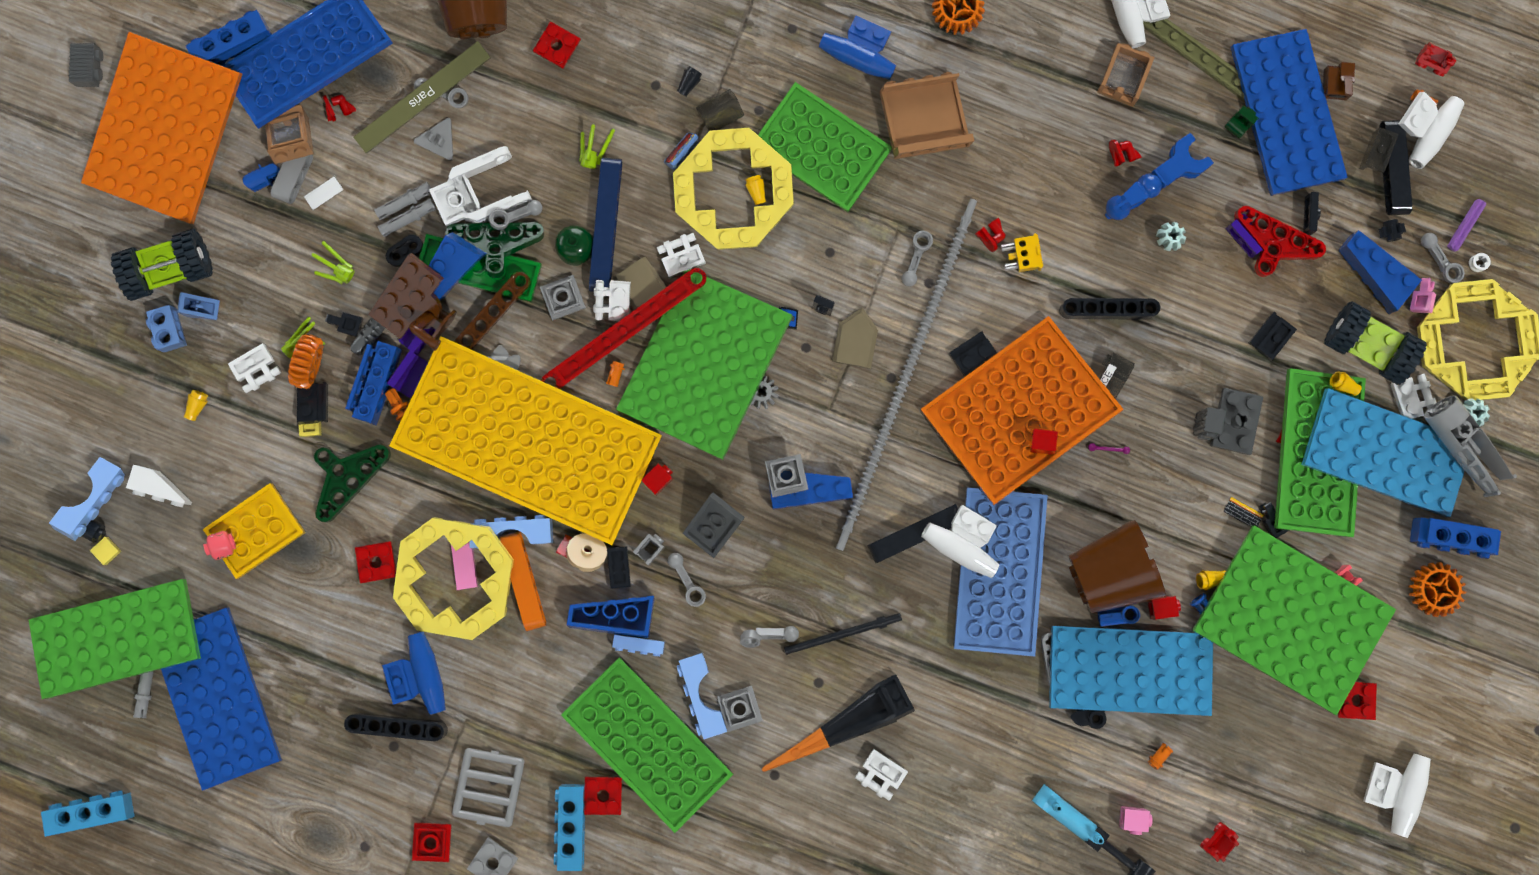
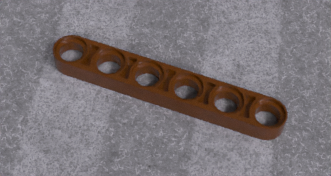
(485, 315)

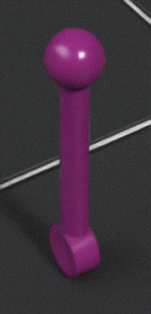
(1092, 447)

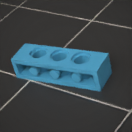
(55, 822)
(575, 860)

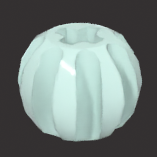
(1168, 241)
(1480, 411)

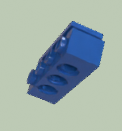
(230, 39)
(374, 384)
(1424, 534)

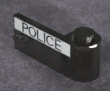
(1115, 373)

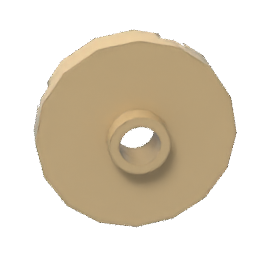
(585, 560)

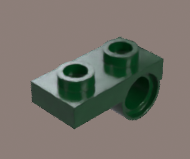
(1241, 121)

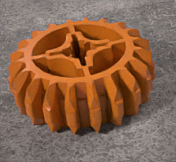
(974, 16)
(305, 361)
(1445, 576)

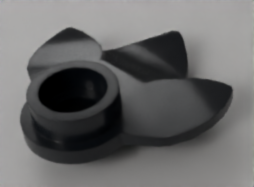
(1084, 718)

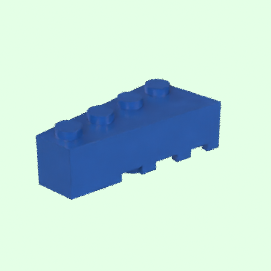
(453, 261)
(1383, 274)
(820, 490)
(619, 617)

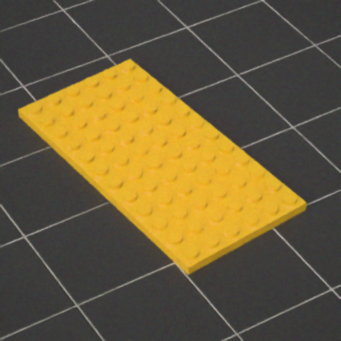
(526, 440)

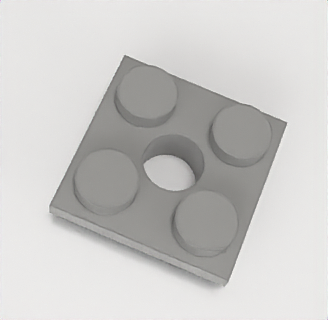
(571, 305)
(783, 487)
(728, 701)
(491, 849)

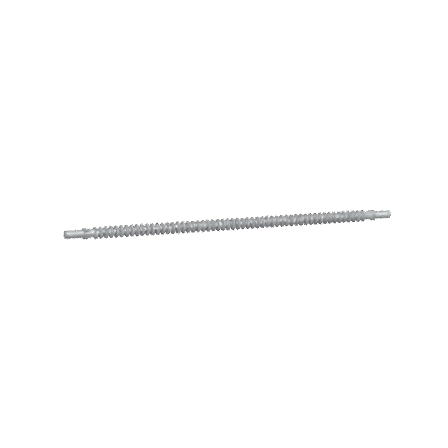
(905, 378)

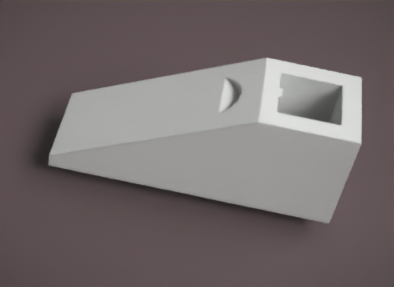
(153, 482)

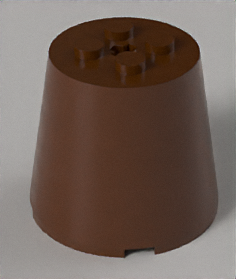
(473, 17)
(1116, 570)

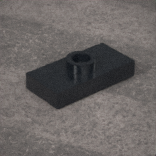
(1311, 213)
(823, 305)
(618, 567)

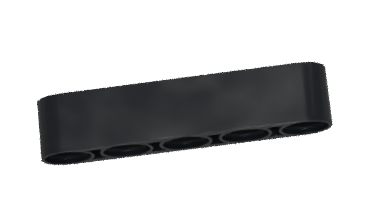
(1397, 175)
(1118, 305)
(910, 535)
(386, 727)

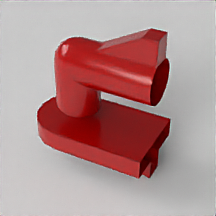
(340, 100)
(1117, 155)
(991, 242)

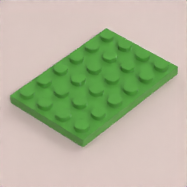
(824, 146)

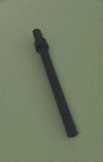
(880, 622)

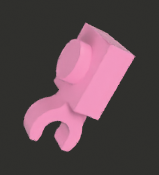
(1423, 300)

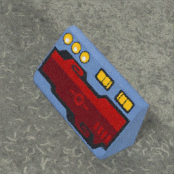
(681, 151)

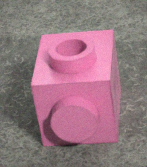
(1135, 820)

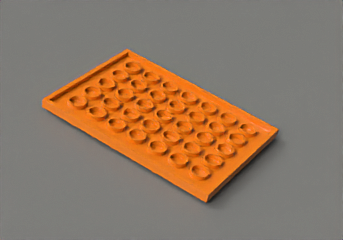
(161, 128)
(1022, 388)

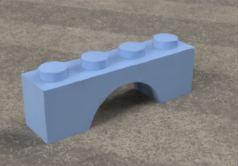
(73, 520)
(536, 530)
(709, 721)

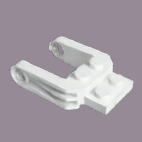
(457, 199)

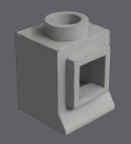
(643, 554)

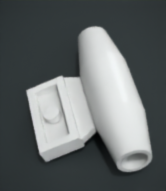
(1133, 13)
(1430, 126)
(965, 541)
(1401, 792)

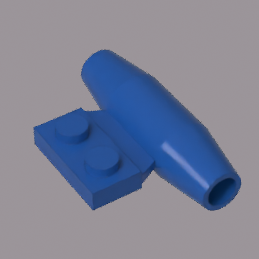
(861, 48)
(416, 676)

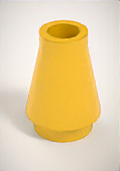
(755, 187)
(1343, 382)
(195, 403)
(1209, 579)

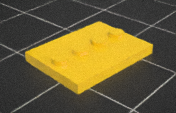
(259, 528)

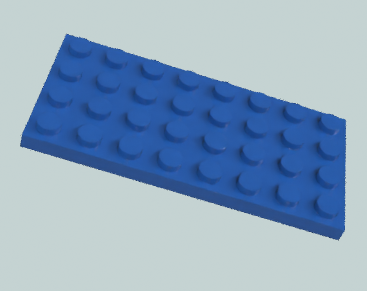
(306, 57)
(1294, 119)
(220, 705)

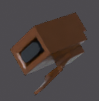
(1339, 81)

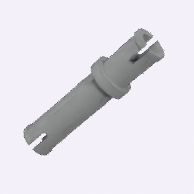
(402, 201)
(407, 217)
(143, 695)

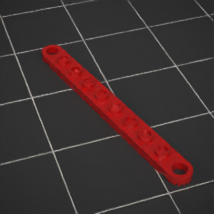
(625, 329)

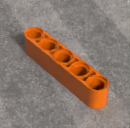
(524, 582)

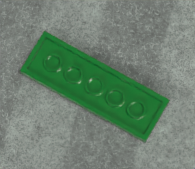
(478, 276)

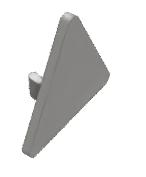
(438, 139)

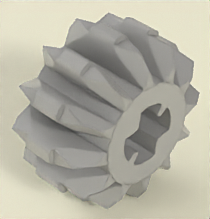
(763, 400)

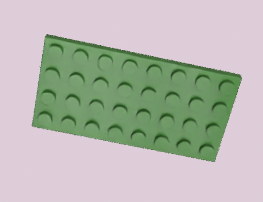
(1305, 496)
(114, 639)
(647, 744)

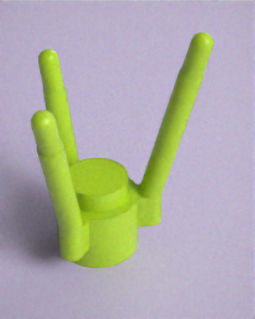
(587, 157)
(343, 272)
(289, 345)

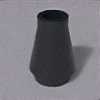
(689, 80)

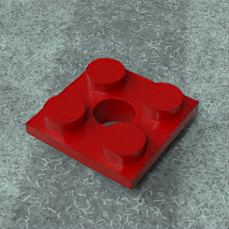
(554, 34)
(364, 559)
(1366, 708)
(594, 805)
(440, 833)

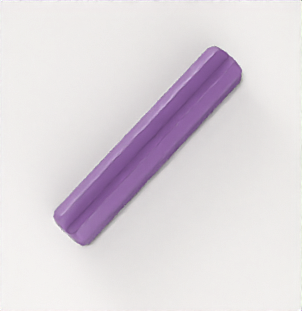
(1466, 225)

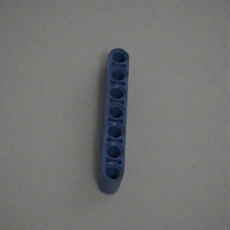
(605, 222)

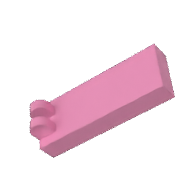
(464, 567)

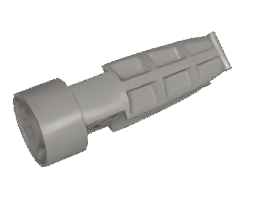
(1465, 441)

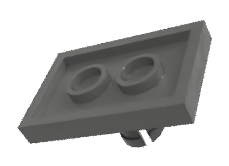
(1240, 421)
(713, 525)

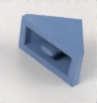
(198, 306)

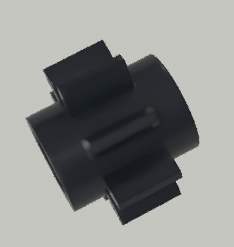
(1392, 230)

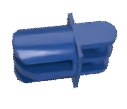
(261, 177)

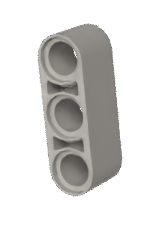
(290, 179)

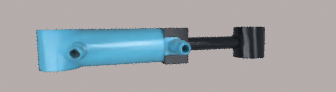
(1085, 829)

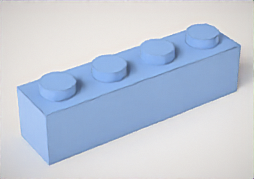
(638, 644)

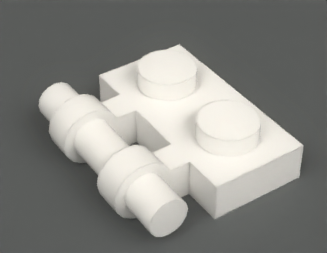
(683, 260)
(618, 300)
(252, 362)
(1407, 397)
(884, 769)

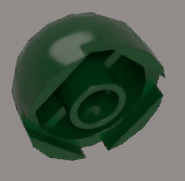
(574, 245)

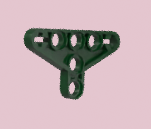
(507, 243)
(339, 484)

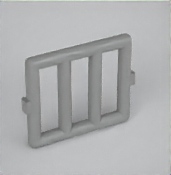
(513, 781)

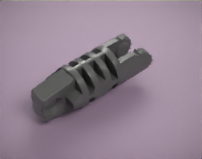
(367, 335)

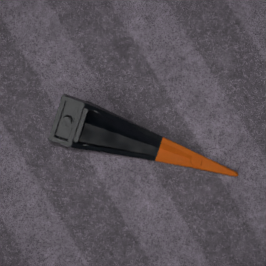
(873, 710)

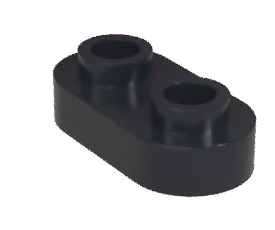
(403, 248)

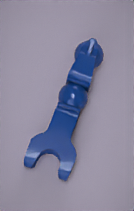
(1149, 185)

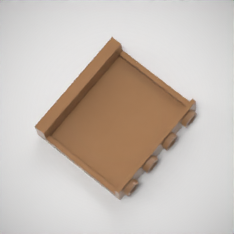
(925, 115)

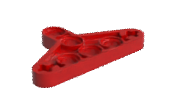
(1285, 246)

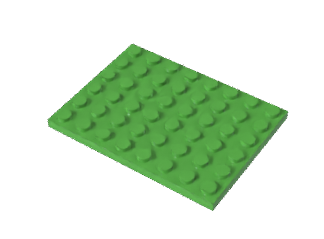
(705, 365)
(1294, 620)

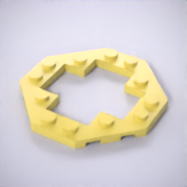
(701, 161)
(1504, 306)
(410, 570)

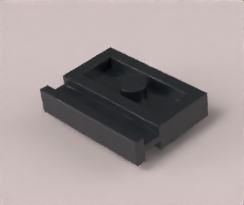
(1272, 336)
(972, 353)
(312, 404)

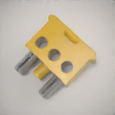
(1032, 250)

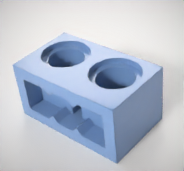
(170, 326)

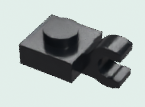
(347, 324)
(1269, 512)

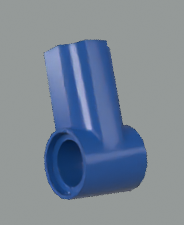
(1117, 616)

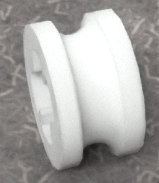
(1478, 268)

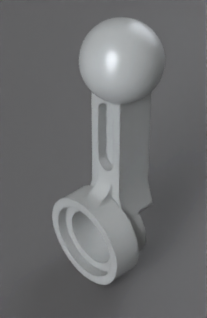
(448, 95)
(533, 208)
(1430, 241)
(909, 277)
(676, 561)
(752, 638)

